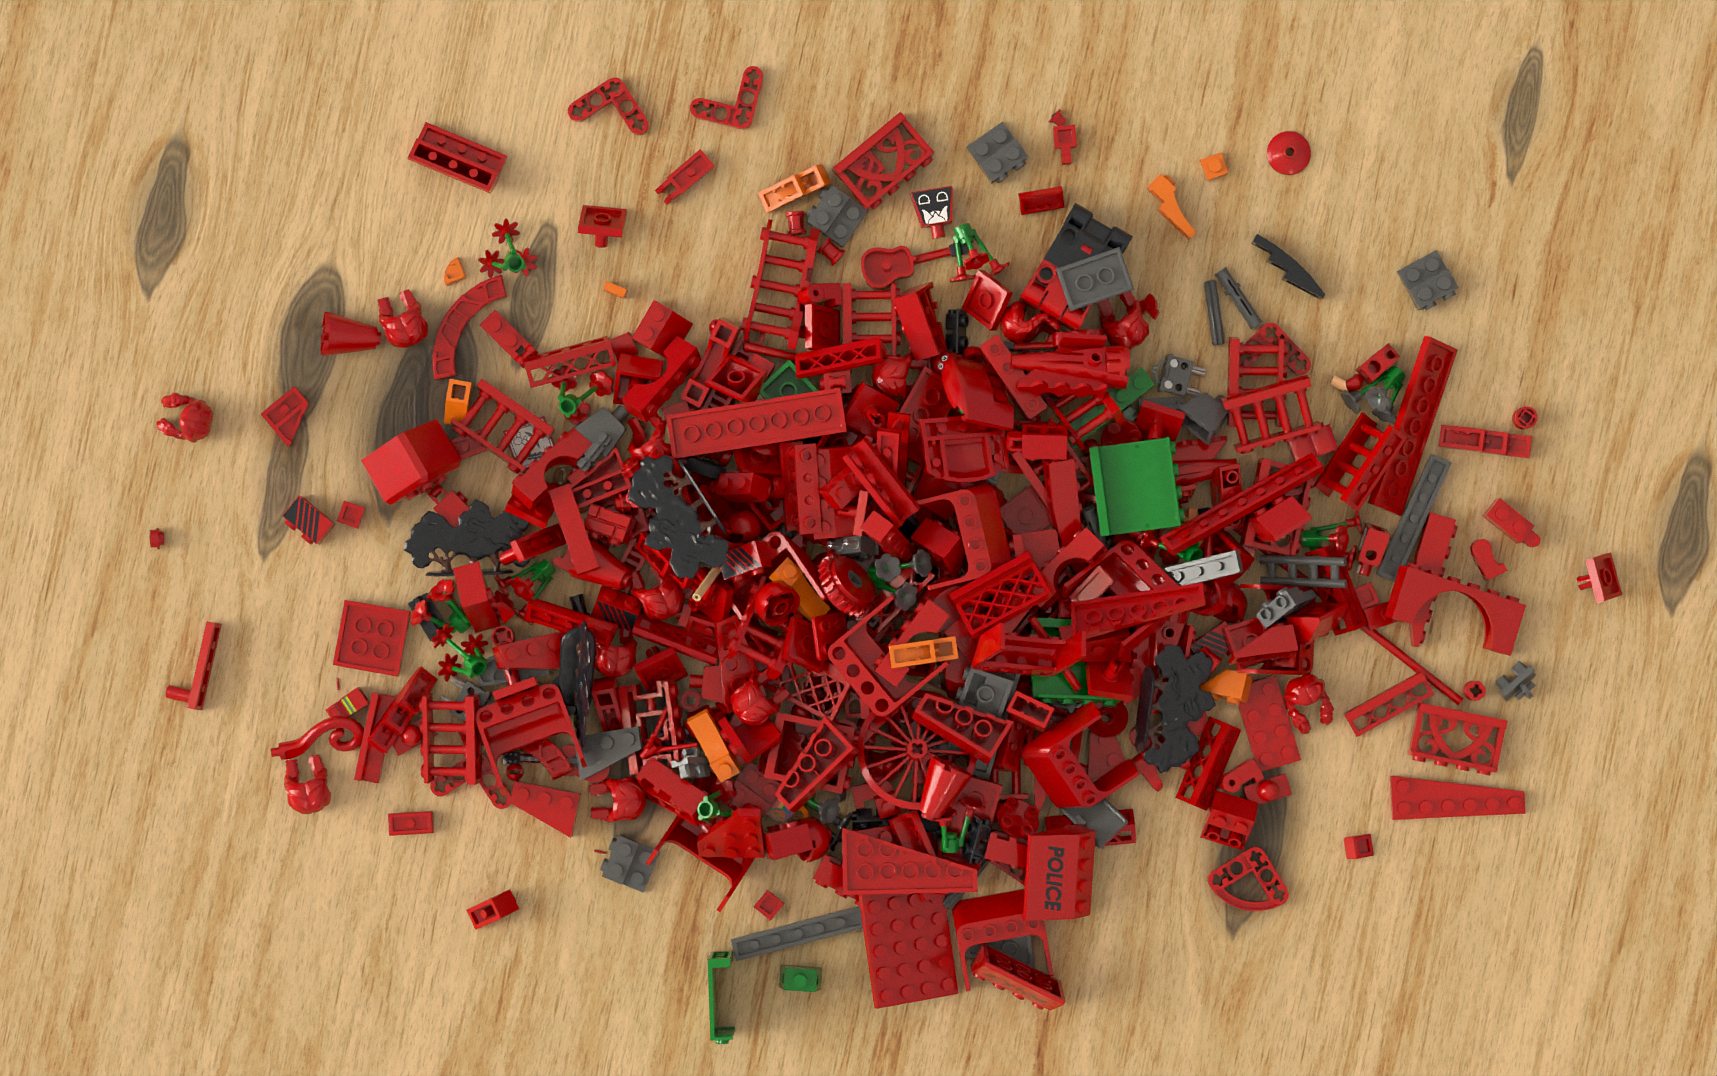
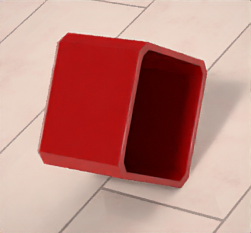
(412, 462)

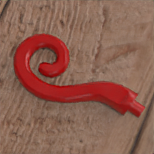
(297, 747)

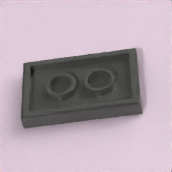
(1094, 279)

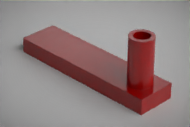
(196, 696)

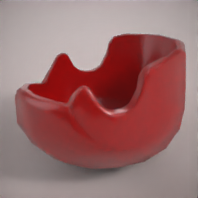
(745, 523)

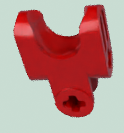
(1150, 771)

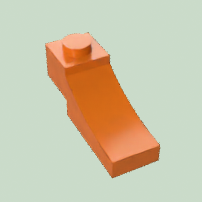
(794, 188)
(1164, 190)
(810, 602)
(923, 652)
(714, 746)

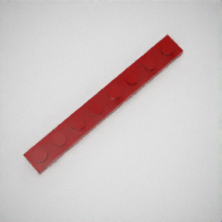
(1242, 504)

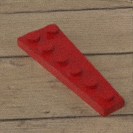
(1126, 610)
(1436, 799)

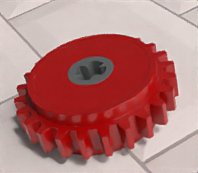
(847, 585)

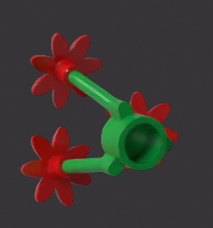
(514, 260)
(474, 663)

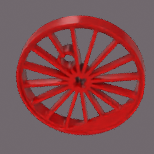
(874, 723)

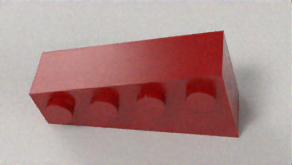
(530, 654)
(963, 726)
(816, 765)

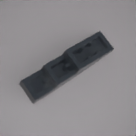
(1294, 272)

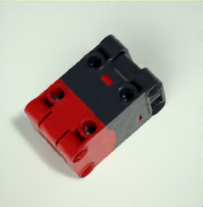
(1077, 240)

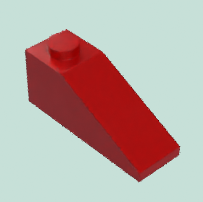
(1274, 643)
(607, 703)

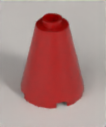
(347, 335)
(610, 572)
(941, 787)

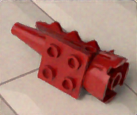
(1076, 367)
(1197, 463)
(1174, 633)

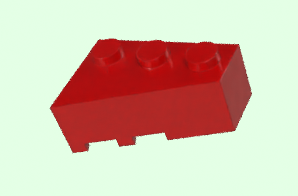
(920, 321)
(670, 792)

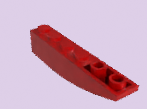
(1063, 501)
(1430, 555)

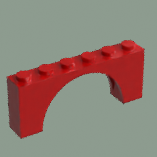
(1499, 614)

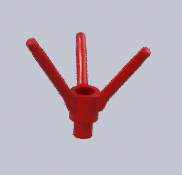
(654, 746)

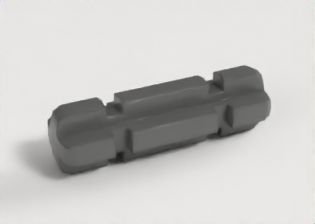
(594, 451)

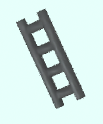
(1313, 562)

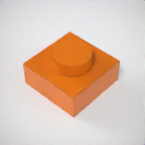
(1214, 166)

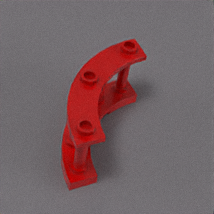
(794, 314)

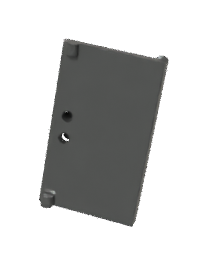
(1100, 817)

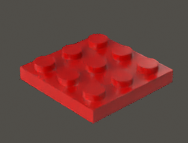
(371, 638)

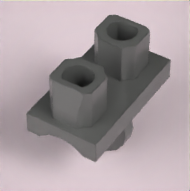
(1524, 675)
(692, 764)

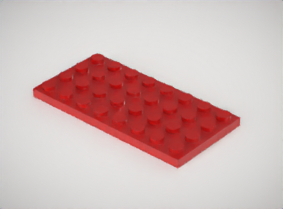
(906, 942)

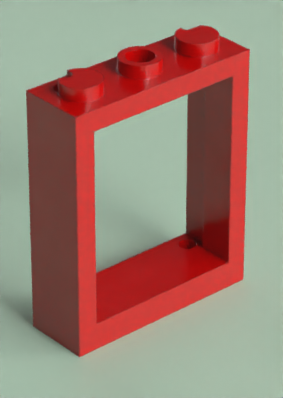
(775, 751)

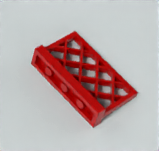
(994, 583)
(828, 670)

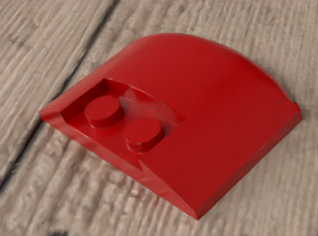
(977, 393)
(962, 450)

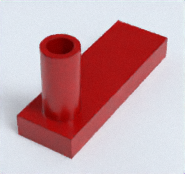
(534, 545)

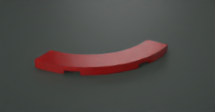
(456, 320)
(546, 754)

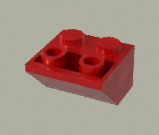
(1229, 820)

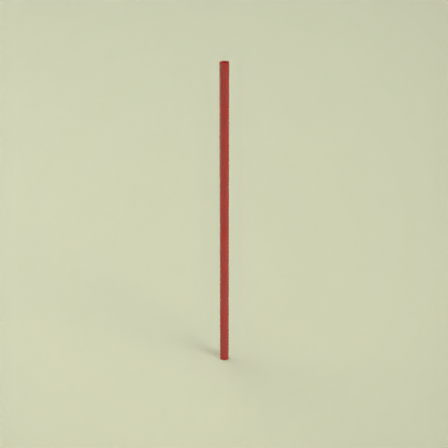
(1379, 638)

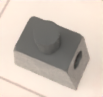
(1204, 416)
(604, 422)

